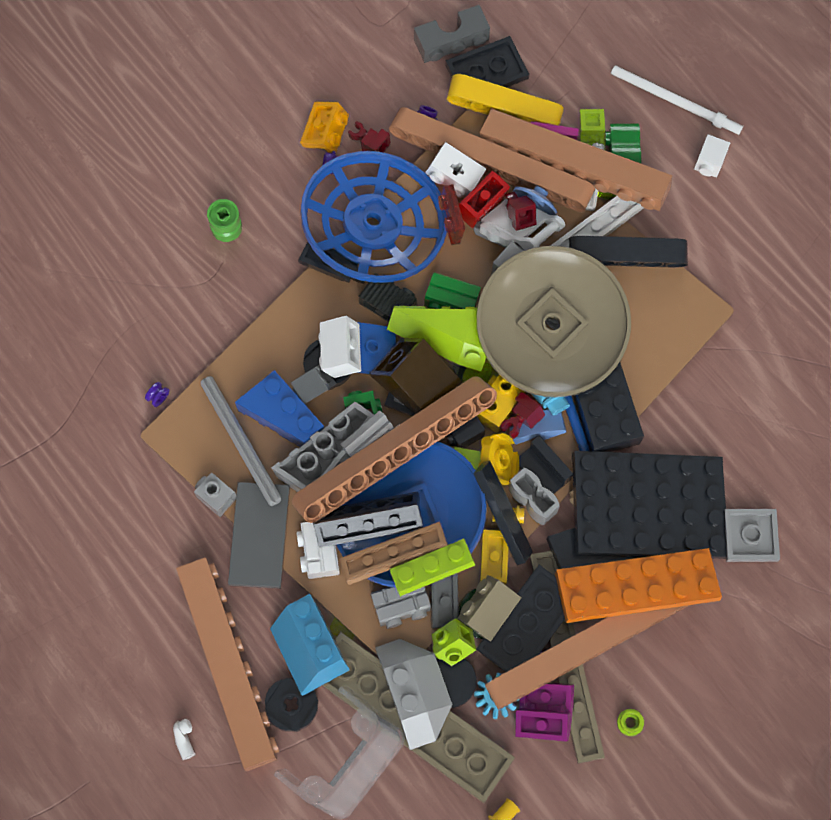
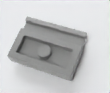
(367, 433)

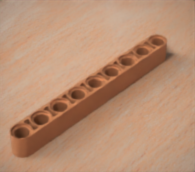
(509, 165)
(393, 449)
(571, 654)

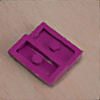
(546, 713)

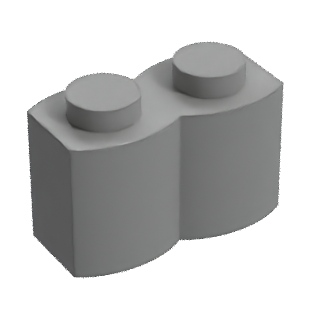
(539, 501)

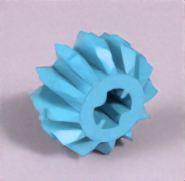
(490, 705)

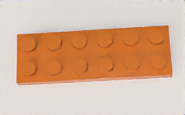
(637, 585)

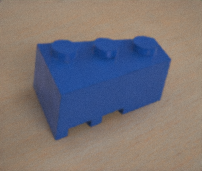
(279, 409)

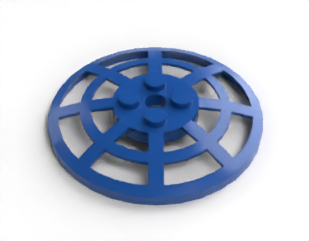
(373, 206)

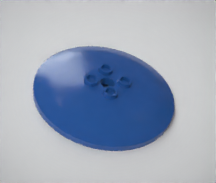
(446, 495)

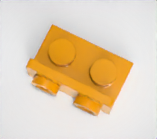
(325, 126)

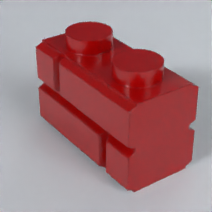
(483, 198)

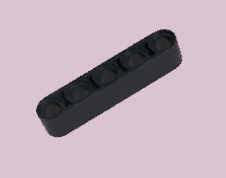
(633, 250)

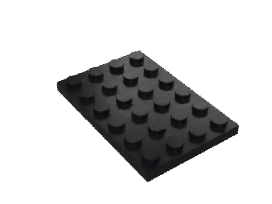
(648, 504)

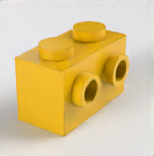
(503, 405)

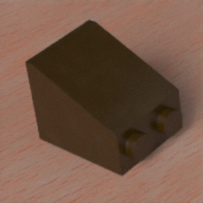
(415, 374)

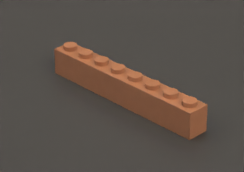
(599, 167)
(226, 664)

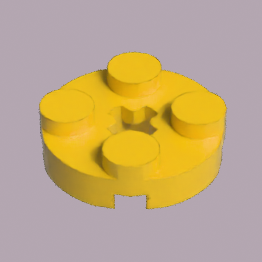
(500, 452)

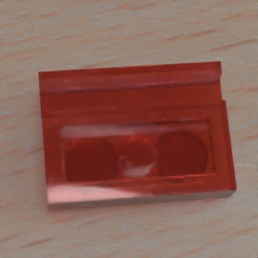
(454, 222)

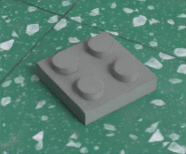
(751, 535)

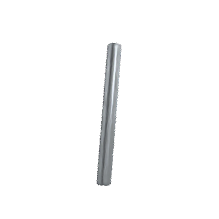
(241, 441)

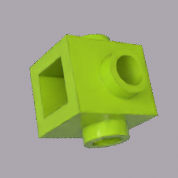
(453, 642)

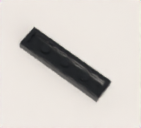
(503, 512)

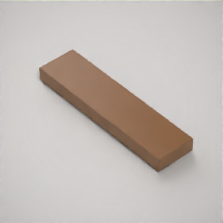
(392, 553)

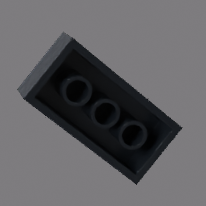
(609, 414)

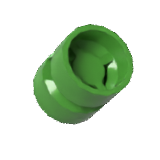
(224, 220)

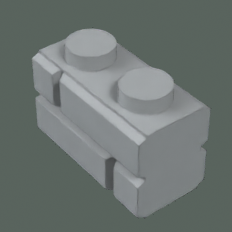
(393, 608)

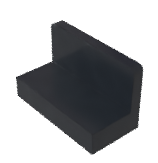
(545, 465)

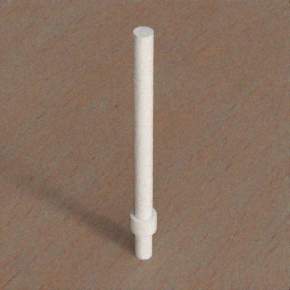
(719, 120)

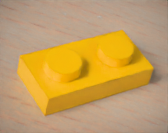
(494, 556)

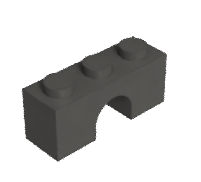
(436, 43)

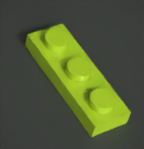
(432, 567)

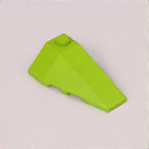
(447, 330)

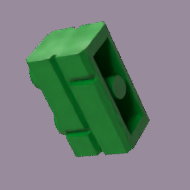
(451, 293)

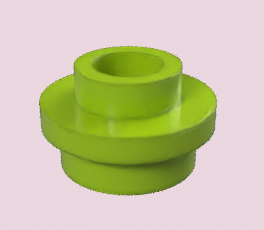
(636, 716)

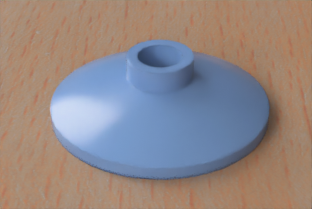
(539, 196)

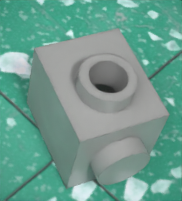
(214, 494)

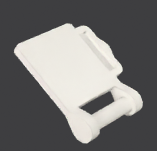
(499, 228)

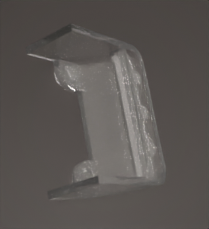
(363, 768)

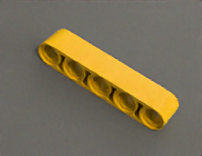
(484, 96)

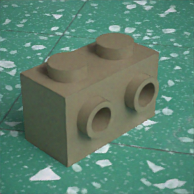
(489, 607)

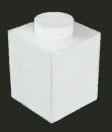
(712, 156)

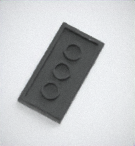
(258, 538)

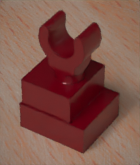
(372, 139)
(521, 211)
(526, 412)

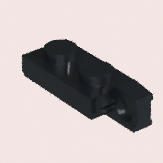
(312, 260)

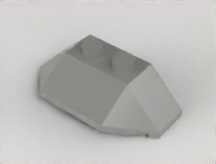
(415, 690)

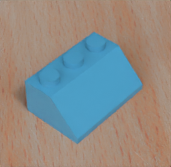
(308, 645)

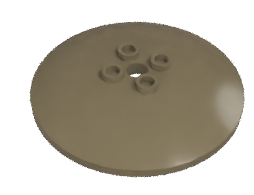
(560, 286)

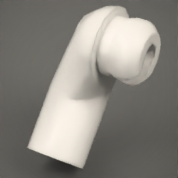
(182, 741)

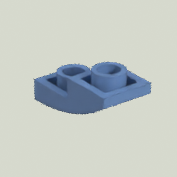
(547, 428)

